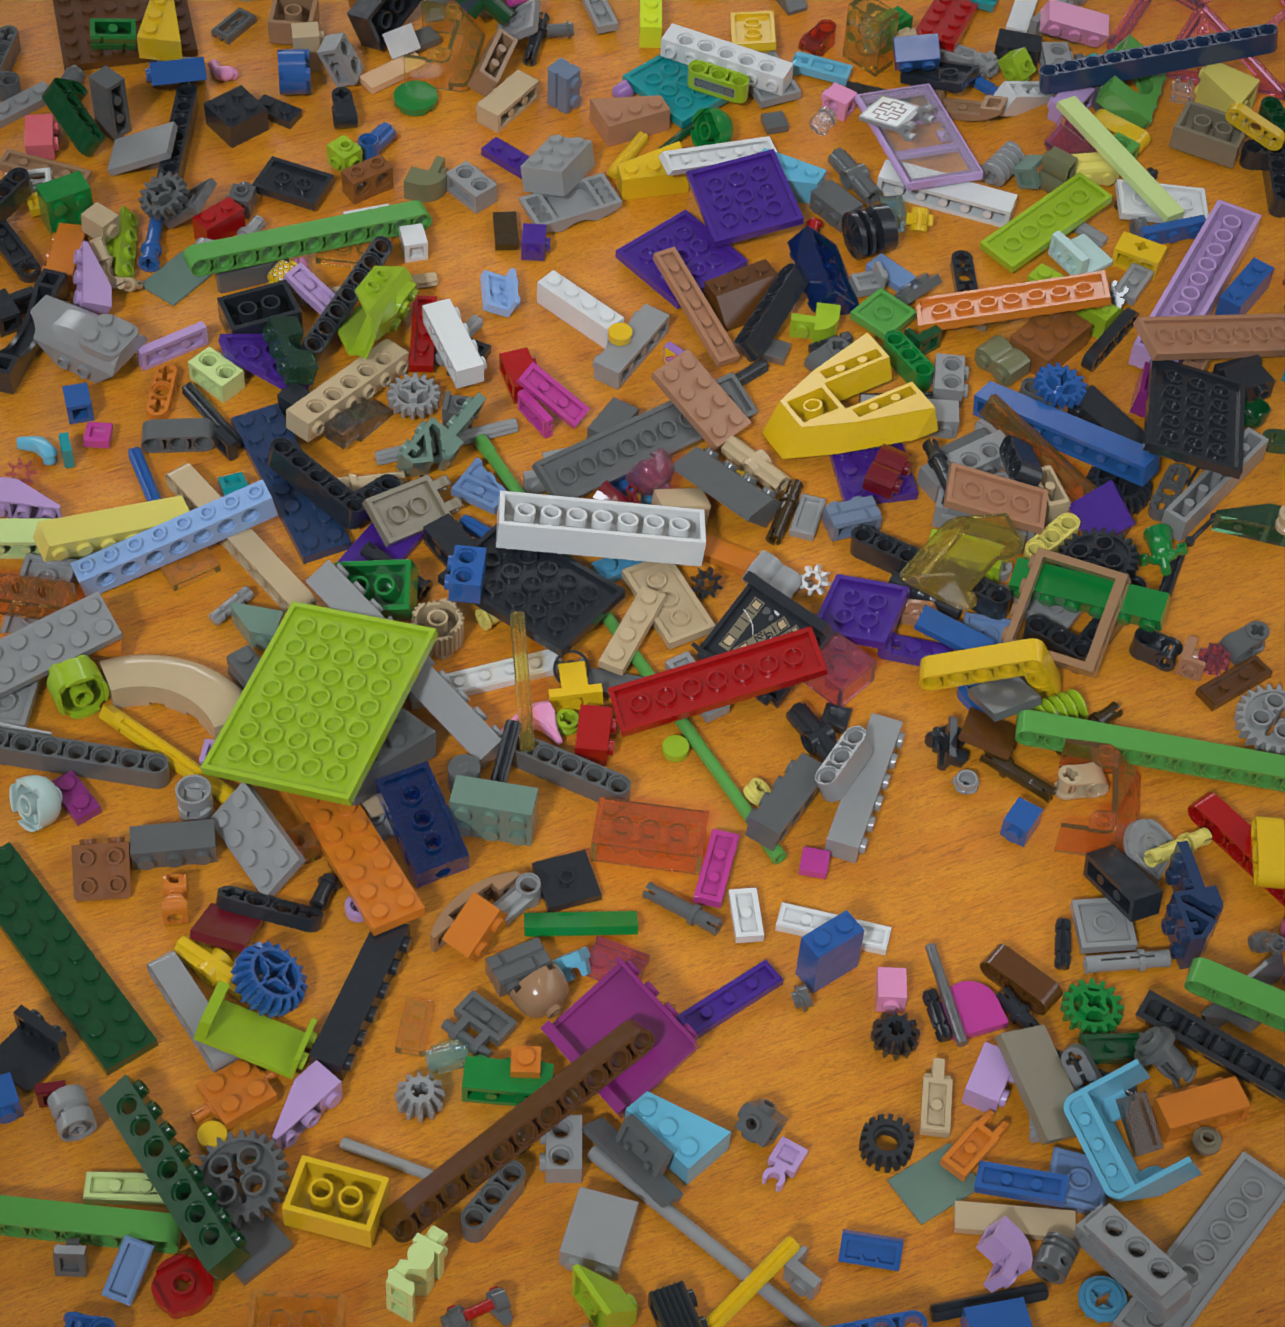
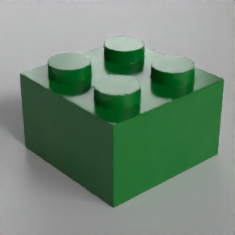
(63, 200)

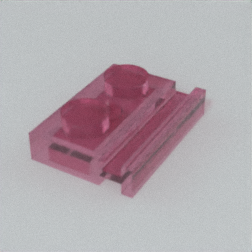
(604, 957)

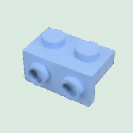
(500, 292)

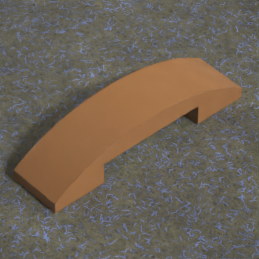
(972, 110)
(491, 887)

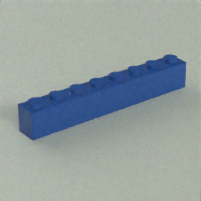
(1076, 436)

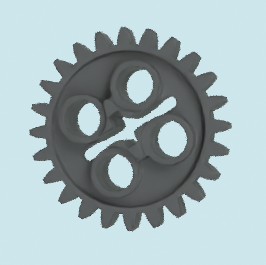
(266, 1169)

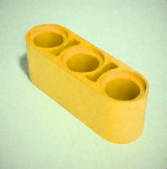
(1117, 124)
(1268, 852)

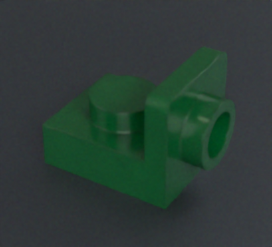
(927, 340)

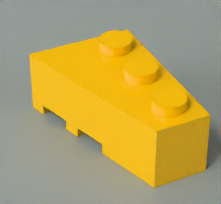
(159, 32)
(647, 177)

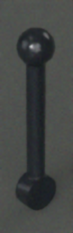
(1190, 540)

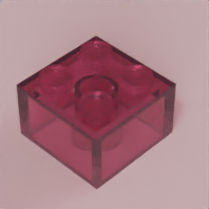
(847, 668)

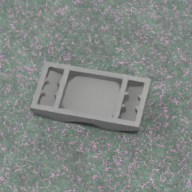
(588, 200)

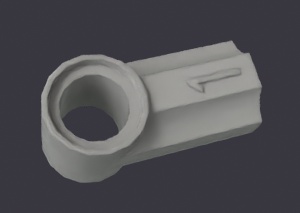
(516, 900)

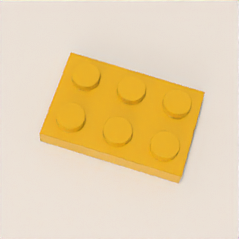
(754, 30)

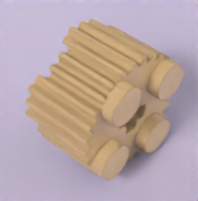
(448, 623)

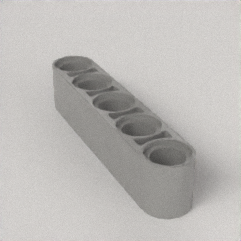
(186, 1003)

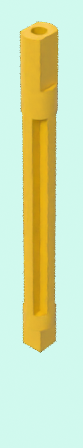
(152, 743)

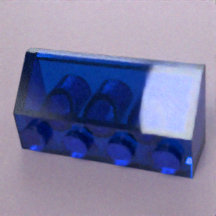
(824, 270)

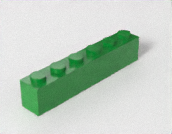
(1089, 594)

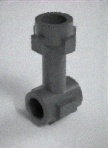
(1265, 942)

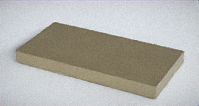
(1039, 1080)

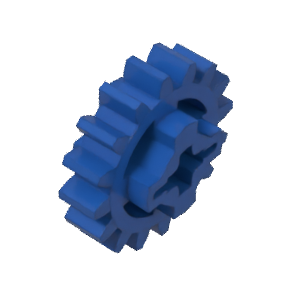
(1060, 386)

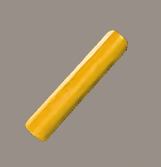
(628, 153)

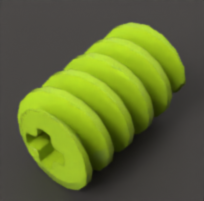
(1065, 704)

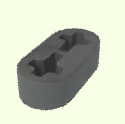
(1086, 1063)

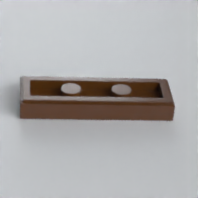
(1233, 682)

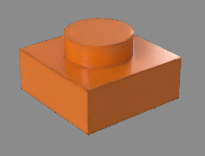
(525, 1061)

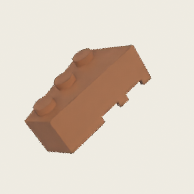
(623, 117)

